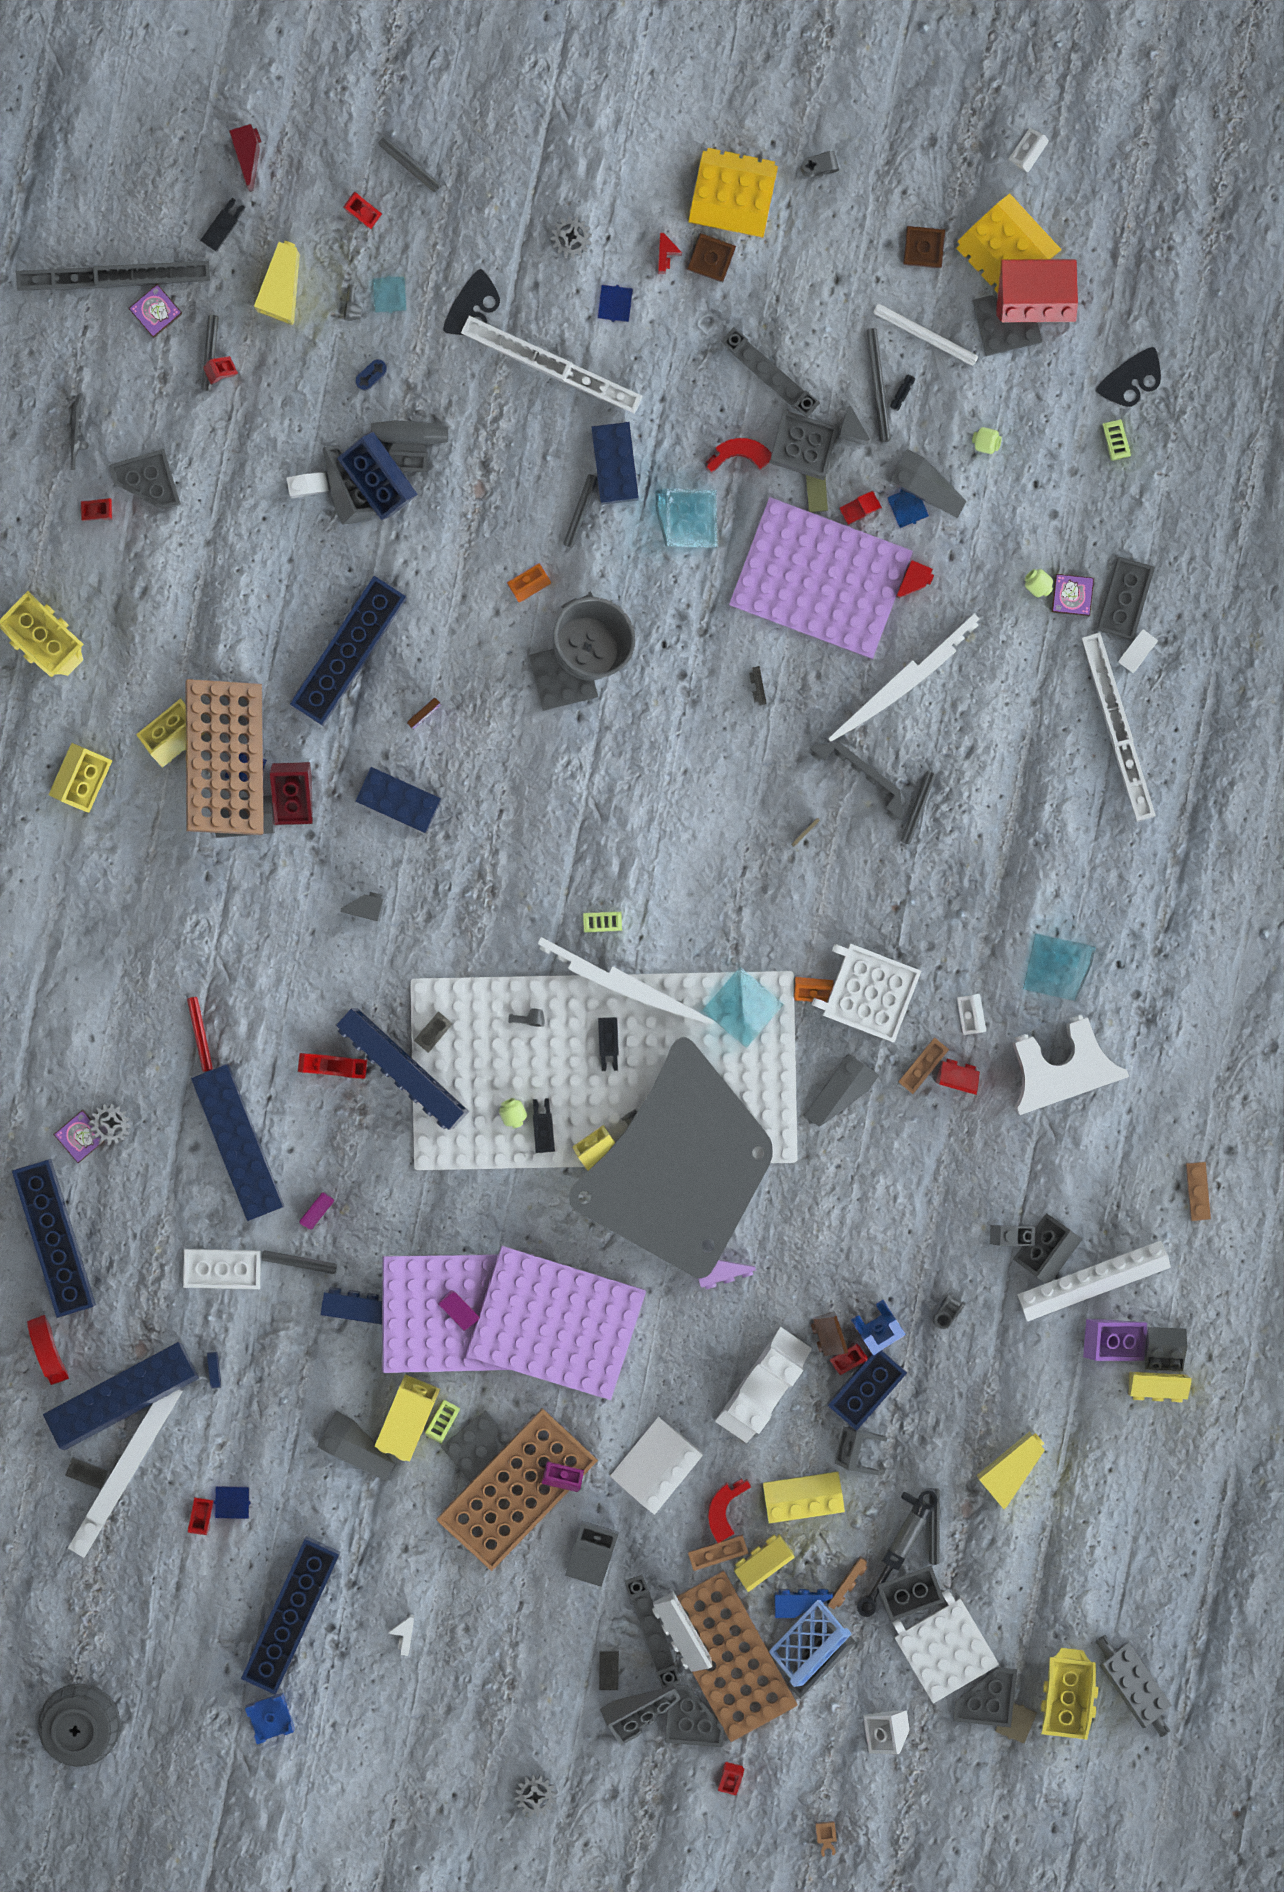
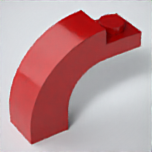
(743, 447)
(332, 1065)
(46, 1351)
(717, 1509)

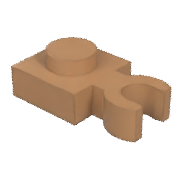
(826, 1834)

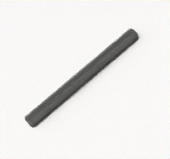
(878, 385)

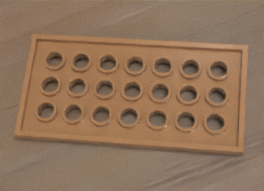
(195, 764)
(503, 1490)
(757, 1650)

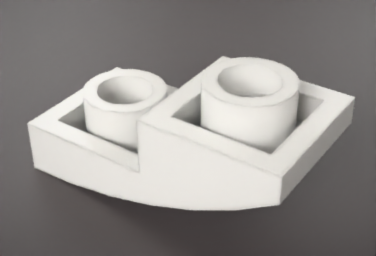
(1138, 651)

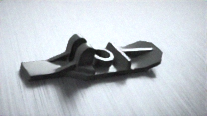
(75, 444)

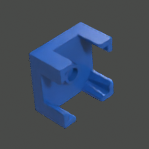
(880, 1331)
(270, 1718)

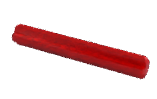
(199, 1033)

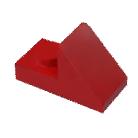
(362, 210)
(666, 248)
(219, 368)
(860, 507)
(96, 509)
(848, 1361)
(200, 1516)
(731, 1778)

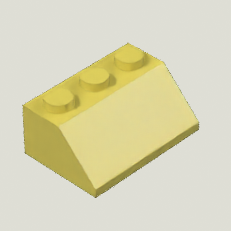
(166, 734)
(80, 777)
(1159, 1386)
(763, 1562)

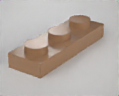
(923, 1065)
(1198, 1191)
(718, 1552)
(847, 1583)

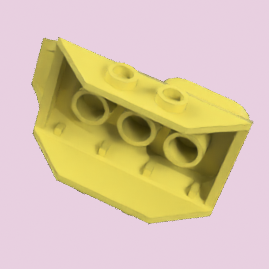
(42, 636)
(1069, 1695)

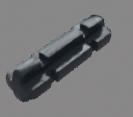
(902, 392)

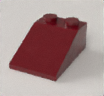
(247, 148)
(291, 793)

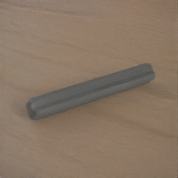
(409, 164)
(210, 348)
(580, 510)
(918, 807)
(300, 1262)
(934, 1531)

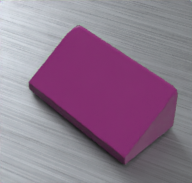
(316, 1211)
(458, 1310)
(562, 1477)

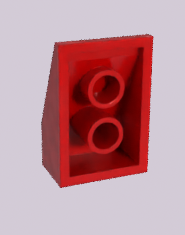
(958, 1077)

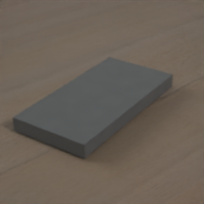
(1125, 598)

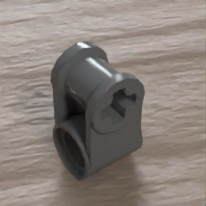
(823, 164)
(948, 1310)

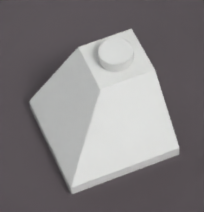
(886, 1731)

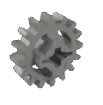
(580, 240)
(116, 1120)
(528, 1796)

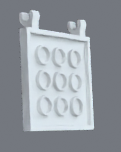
(870, 992)
(945, 1649)

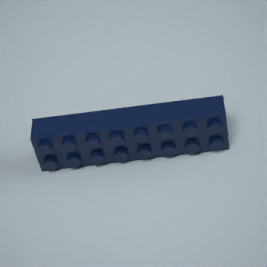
(348, 650)
(402, 1068)
(237, 1142)
(53, 1238)
(121, 1396)
(290, 1615)

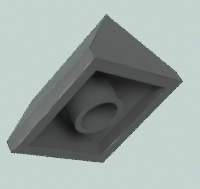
(852, 428)

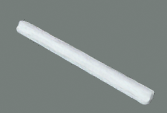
(925, 334)

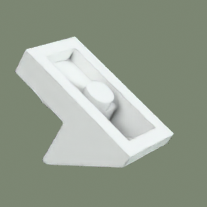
(404, 1629)

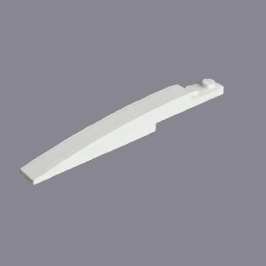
(551, 365)
(907, 679)
(1118, 727)
(622, 983)
(123, 1473)

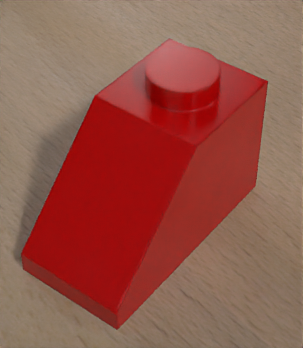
(915, 579)

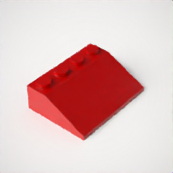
(1037, 290)

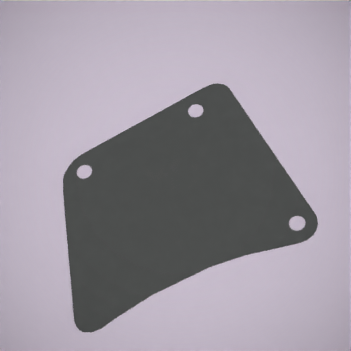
(680, 1166)

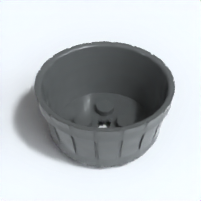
(598, 625)
(91, 1713)

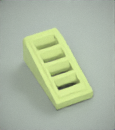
(1116, 456)
(618, 921)
(434, 1436)

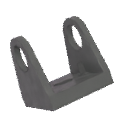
(850, 1448)

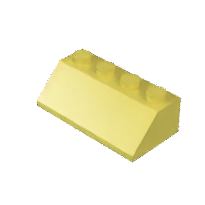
(803, 1497)

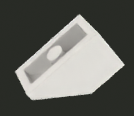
(307, 484)

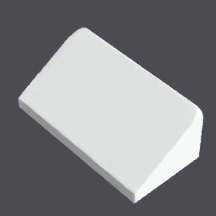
(1028, 149)
(971, 1014)

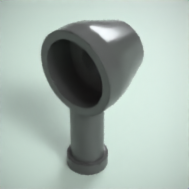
(352, 310)
(534, 1018)

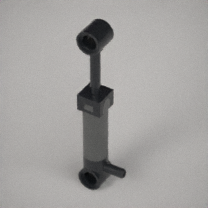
(902, 1543)

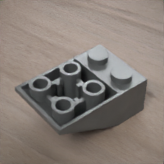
(591, 1553)

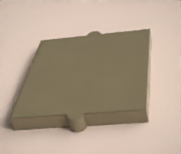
(805, 832)
(1021, 1723)

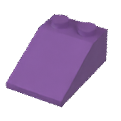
(1114, 1340)

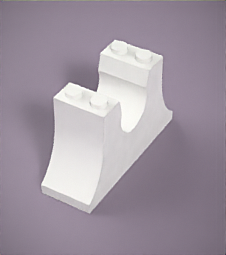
(1081, 1072)
(764, 1385)

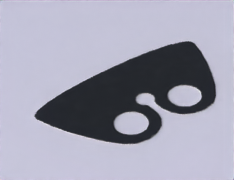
(472, 294)
(1121, 378)

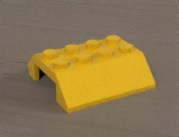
(733, 192)
(1005, 234)

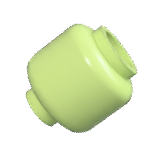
(987, 440)
(1038, 583)
(512, 1113)

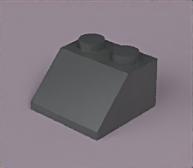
(366, 906)

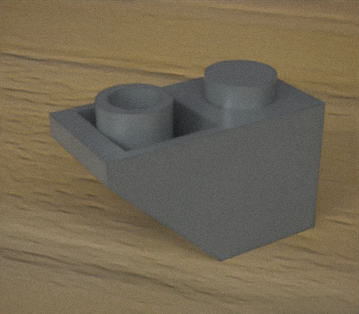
(1012, 1235)

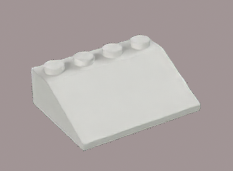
(656, 1465)
(682, 1632)

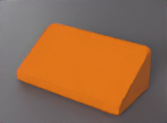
(529, 582)
(809, 988)

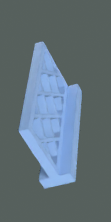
(816, 1658)

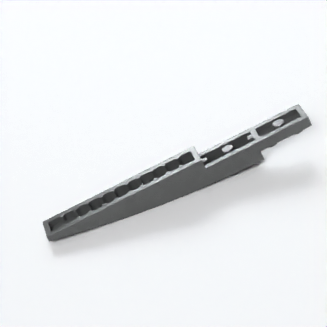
(112, 276)

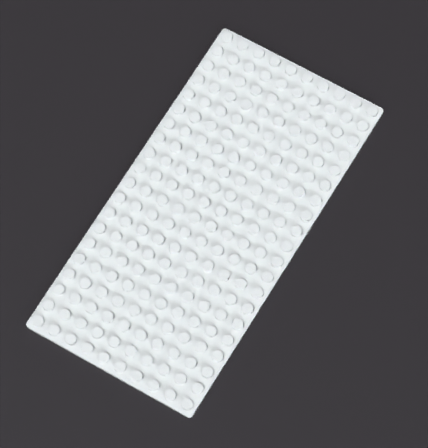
(492, 1060)

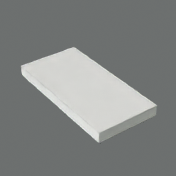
(222, 1269)

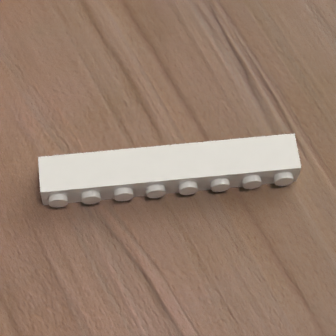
(1094, 1280)

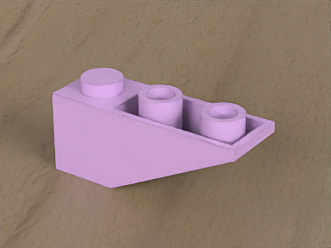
(725, 1272)

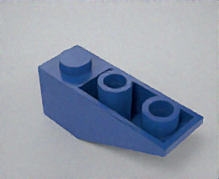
(793, 1604)

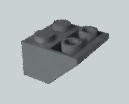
(1165, 1348)

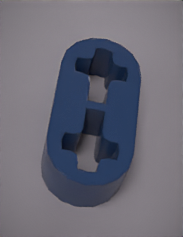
(374, 378)
(214, 1370)

